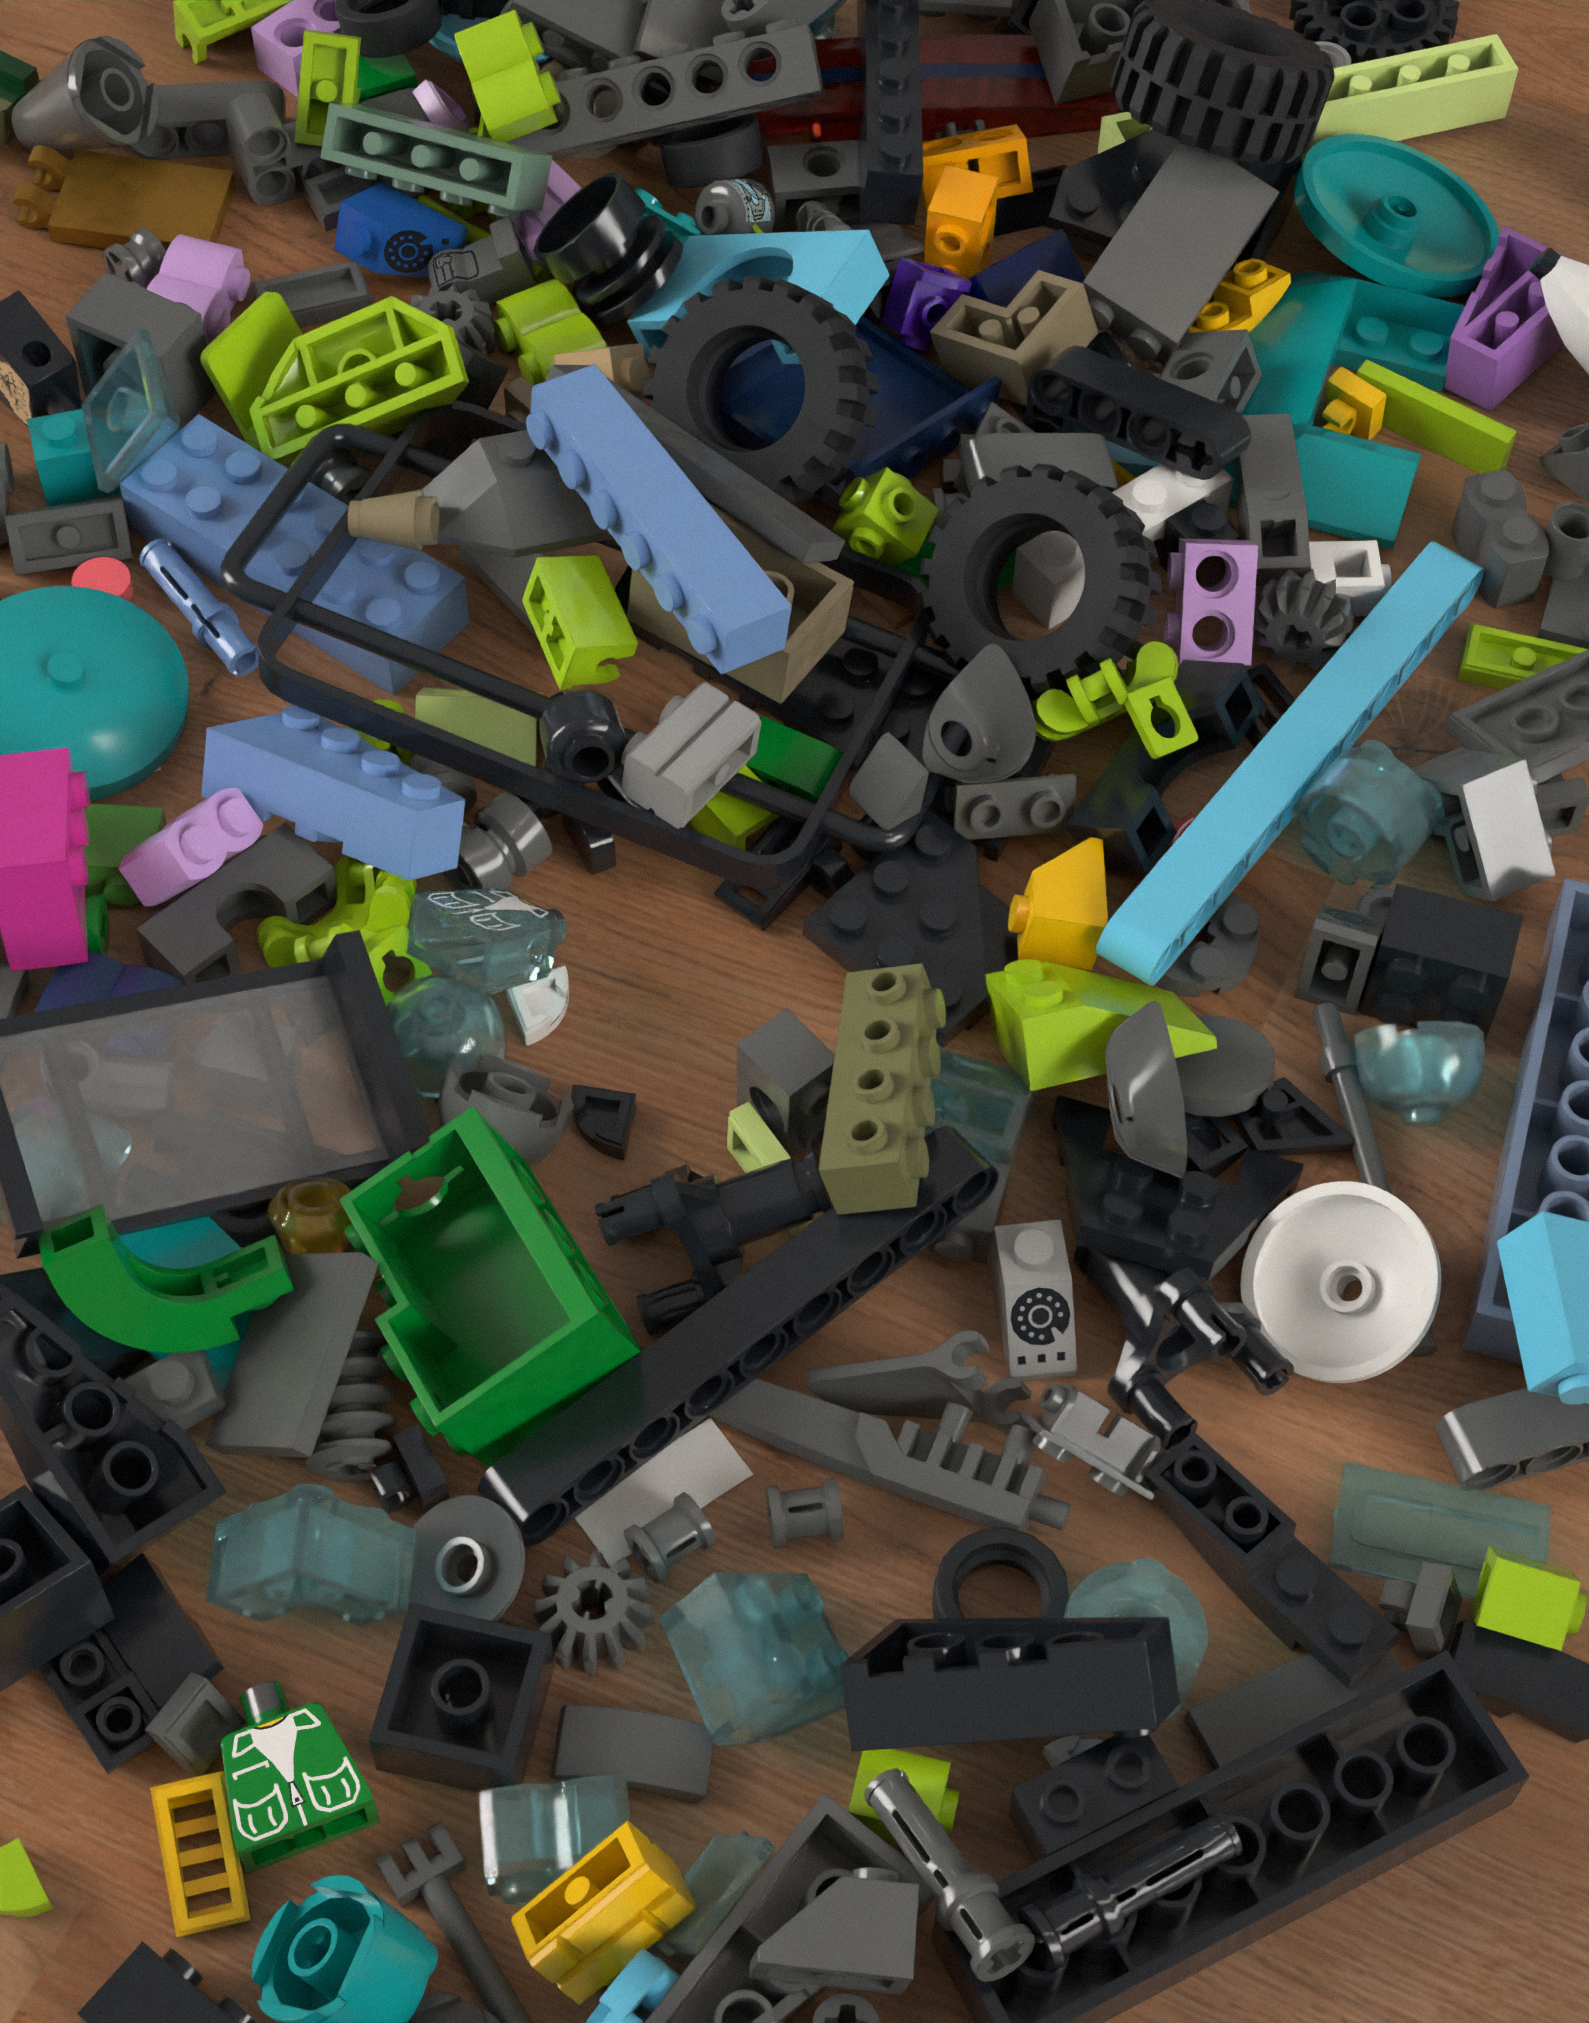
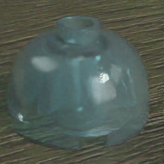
(438, 1021)
(1420, 1068)

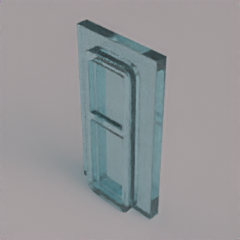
(1399, 1520)

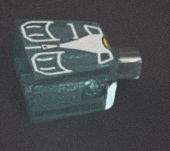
(485, 937)

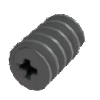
(347, 1437)

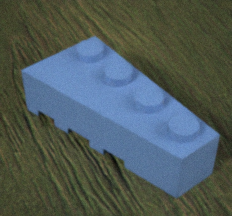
(337, 790)

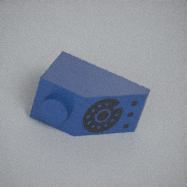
(393, 232)

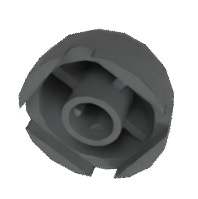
(510, 1099)

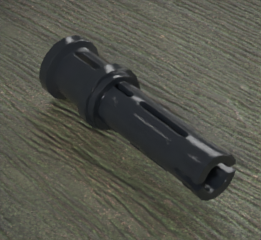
(1100, 1904)

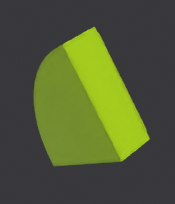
(19, 1884)

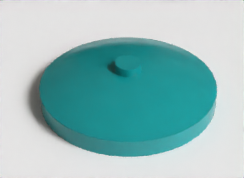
(1395, 215)
(91, 679)

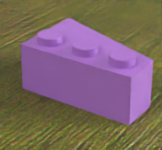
(1503, 326)

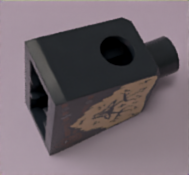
(35, 365)

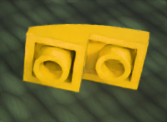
(1243, 297)

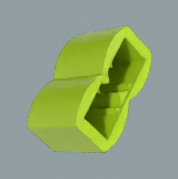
(507, 77)
(543, 324)

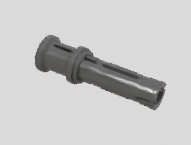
(964, 1897)

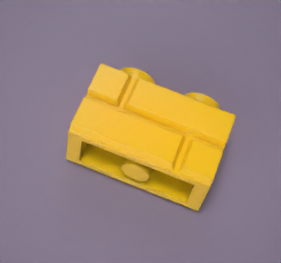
(603, 1913)

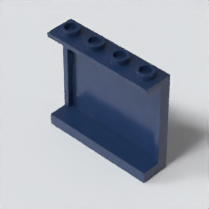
(916, 406)

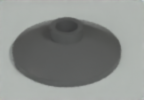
(451, 1541)

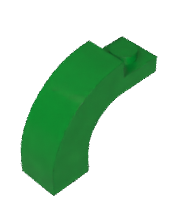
(155, 1304)

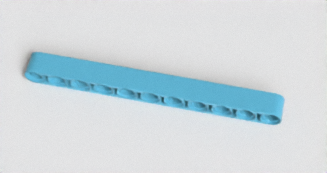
(1260, 795)

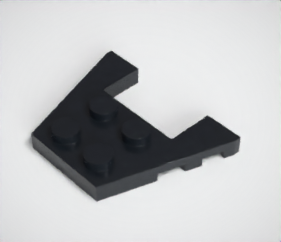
(1154, 1215)

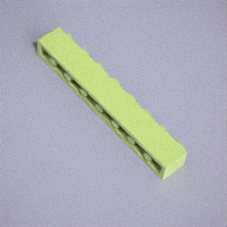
(1397, 94)

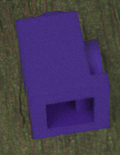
(920, 299)

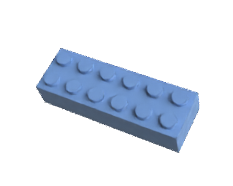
(209, 487)

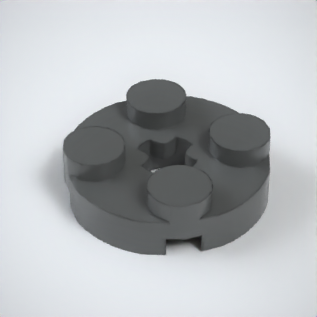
(1223, 961)

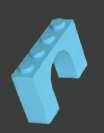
(831, 264)
(1549, 1303)

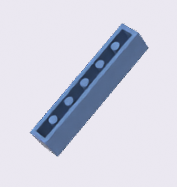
(658, 519)

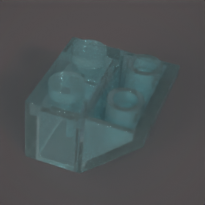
(983, 1104)
(757, 1654)

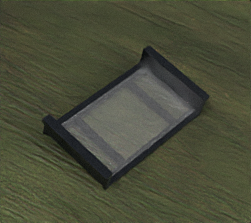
(202, 1096)

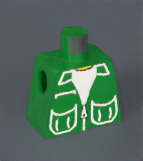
(290, 1780)

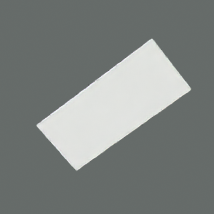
(695, 1463)

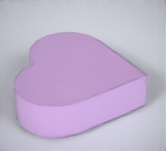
(441, 107)

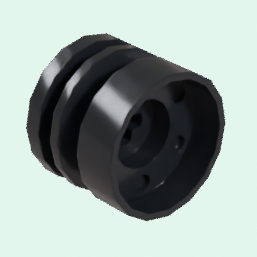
(608, 248)

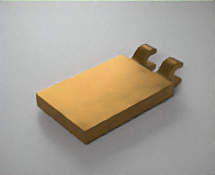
(114, 195)

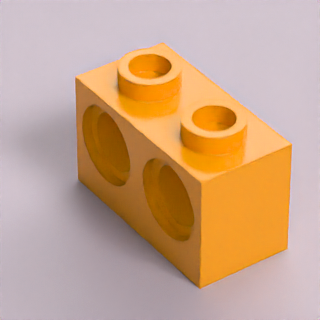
(992, 152)
(962, 221)

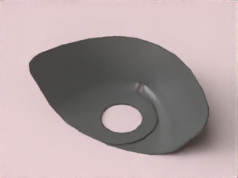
(995, 713)
(1148, 1090)

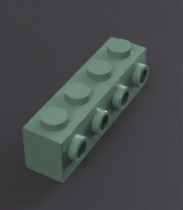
(437, 158)

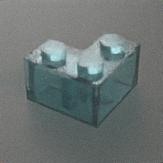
(314, 1555)

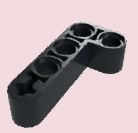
(1136, 411)

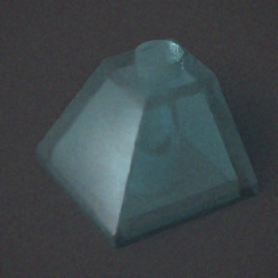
(129, 412)

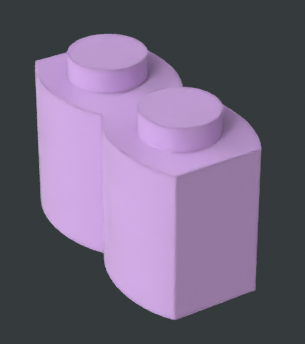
(205, 278)
(191, 847)

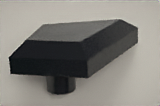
(1290, 1124)

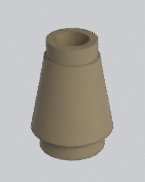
(396, 519)

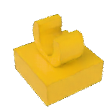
(1353, 405)

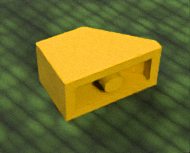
(1063, 908)

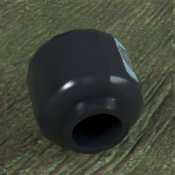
(582, 736)

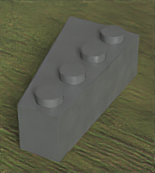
(814, 1856)

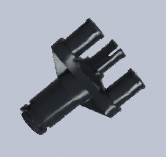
(713, 1224)
(1170, 1328)

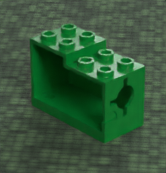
(484, 1292)

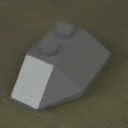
(510, 501)

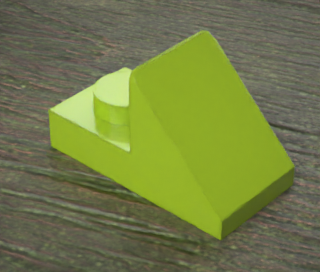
(326, 77)

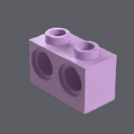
(280, 38)
(1229, 600)

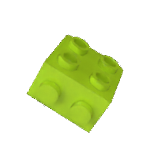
(246, 356)

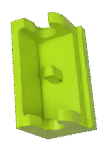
(208, 21)
(577, 619)

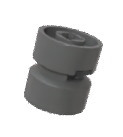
(501, 844)

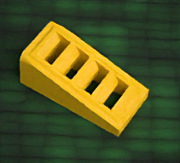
(183, 1794)

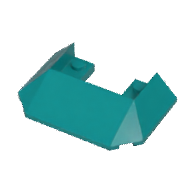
(1331, 320)

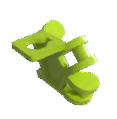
(1144, 679)
(365, 902)

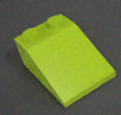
(1060, 1018)

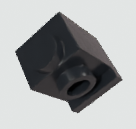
(1199, 522)

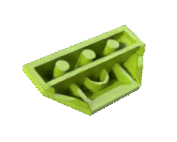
(358, 370)

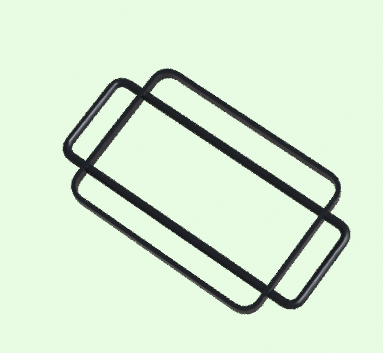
(515, 775)

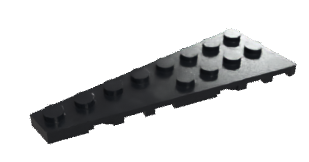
(836, 697)

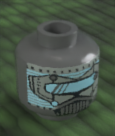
(734, 208)

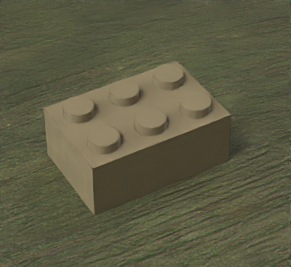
(817, 616)

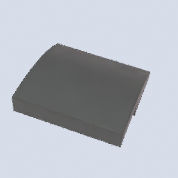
(681, 22)

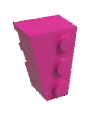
(43, 859)

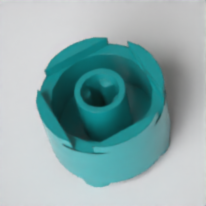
(342, 1958)

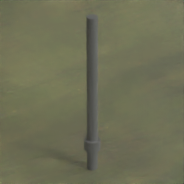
(1340, 1069)

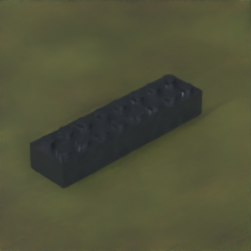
(1312, 1821)

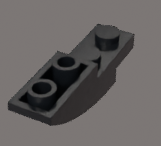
(1265, 1565)

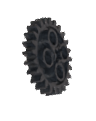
(1376, 27)

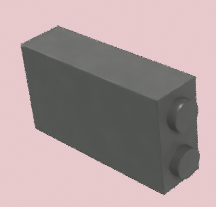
(1175, 250)

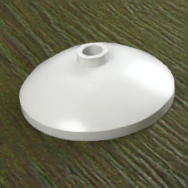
(1308, 1257)

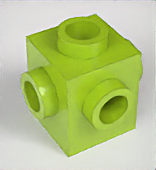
(885, 517)

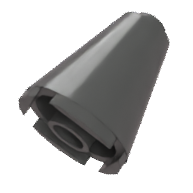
(89, 101)

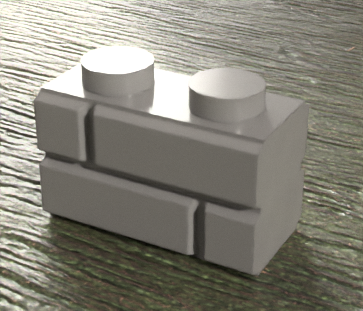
(689, 754)

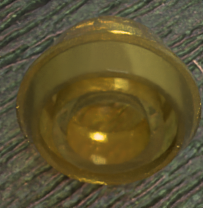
(310, 1216)

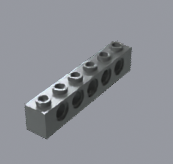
(794, 82)

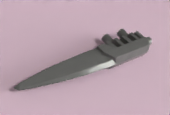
(916, 1465)

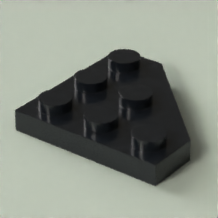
(1103, 189)
(914, 910)

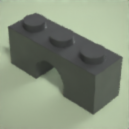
(269, 879)

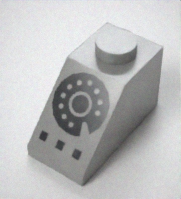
(1034, 1300)

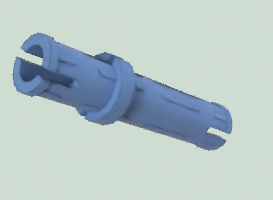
(212, 622)

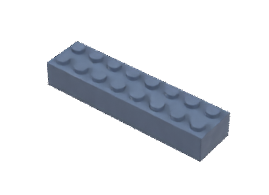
(1548, 1120)

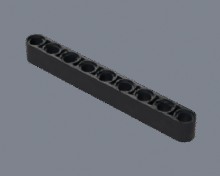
(728, 1344)

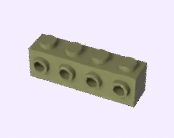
(882, 1090)

